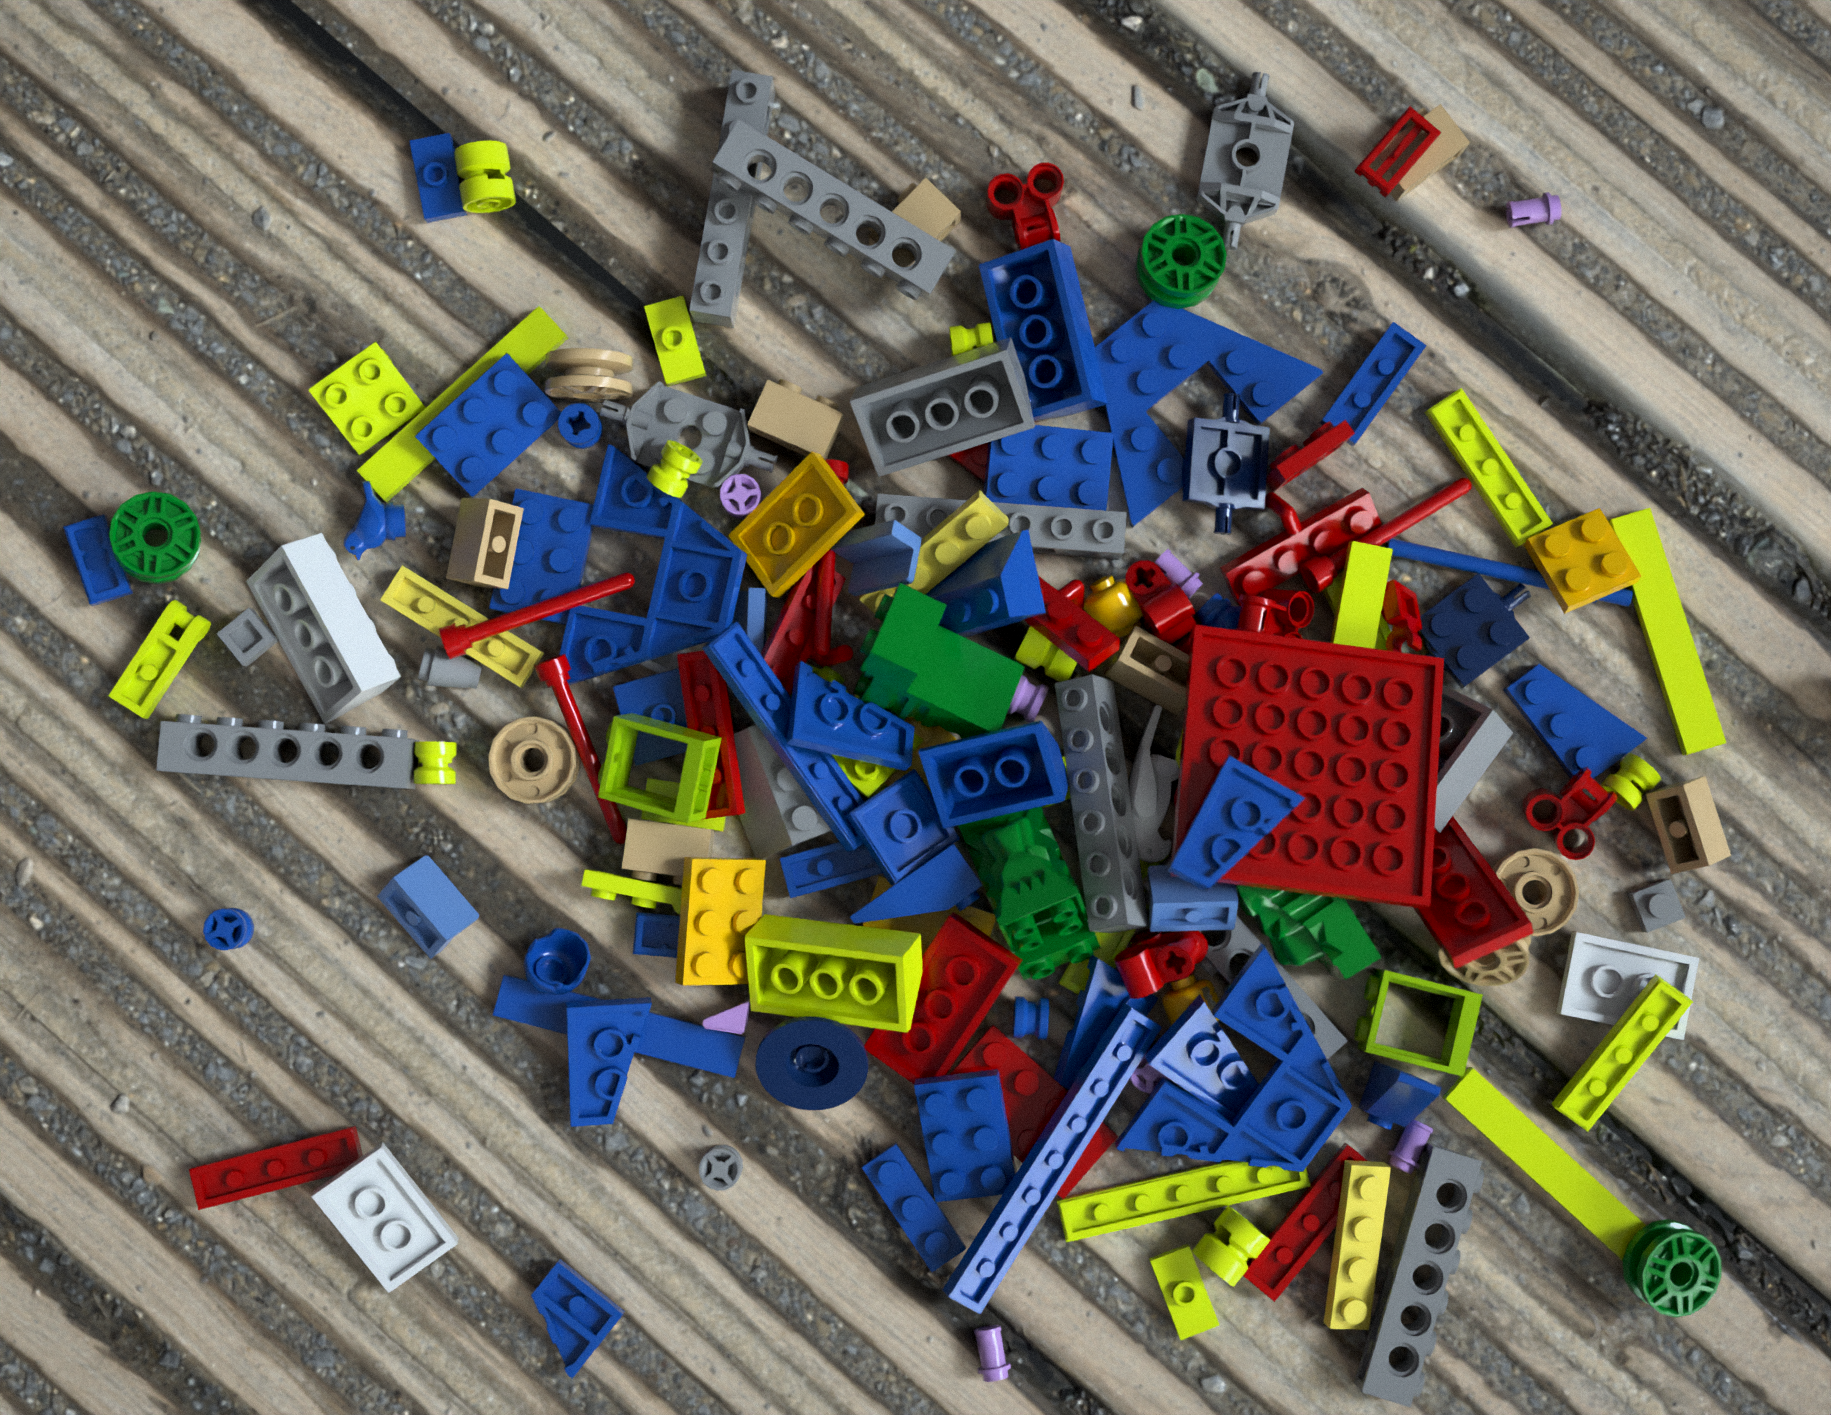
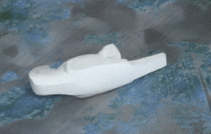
(1151, 793)

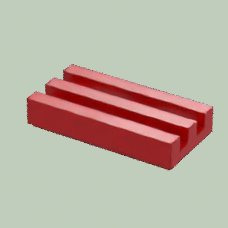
(1375, 177)

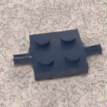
(1226, 464)
(1473, 629)

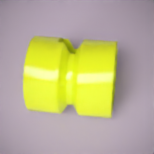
(484, 170)
(1039, 651)
(1230, 1246)

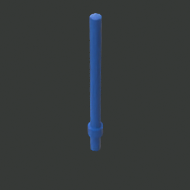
(1485, 567)

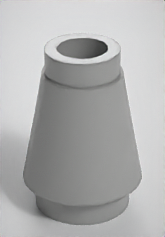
(443, 672)

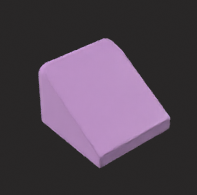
(730, 1020)

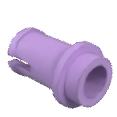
(1534, 210)
(1178, 573)
(1410, 1147)
(991, 1353)

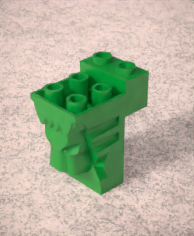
(931, 671)
(1030, 891)
(1310, 929)

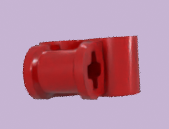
(1031, 211)
(1163, 605)
(1276, 612)
(1571, 811)
(1159, 959)

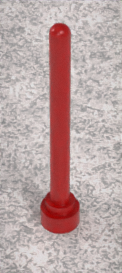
(1320, 572)
(825, 581)
(460, 638)
(555, 674)

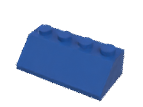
(1041, 307)

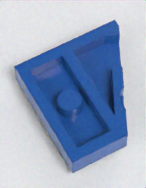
(575, 1314)

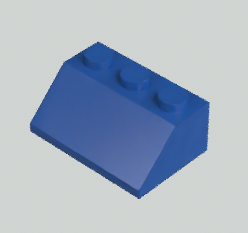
(991, 587)
(995, 773)

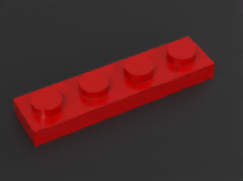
(709, 712)
(275, 1167)
(1301, 1229)

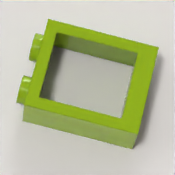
(696, 773)
(1458, 1034)

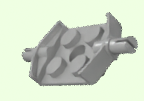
(1241, 192)
(667, 412)

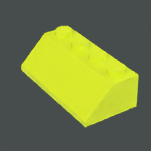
(834, 971)

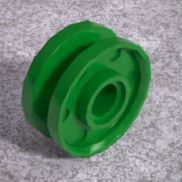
(1187, 239)
(152, 512)
(1672, 1268)

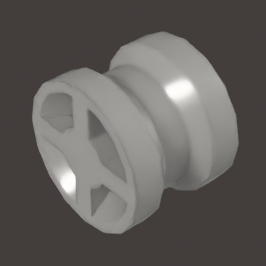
(715, 1173)

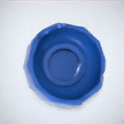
(557, 962)

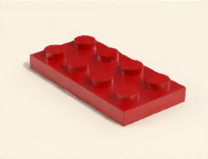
(1469, 904)
(957, 988)
(1029, 1099)

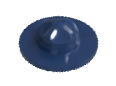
(811, 1063)

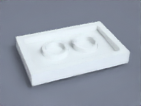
(1609, 974)
(385, 1217)

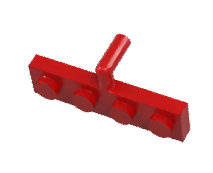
(1315, 536)
(1071, 627)
(795, 628)

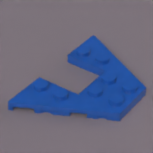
(1153, 358)
(693, 583)
(1285, 1115)

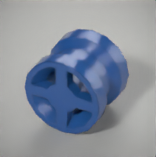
(588, 429)
(219, 931)
(1030, 1018)

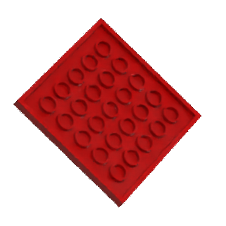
(1341, 730)

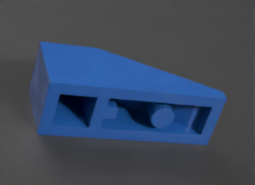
(930, 888)
(1395, 1096)

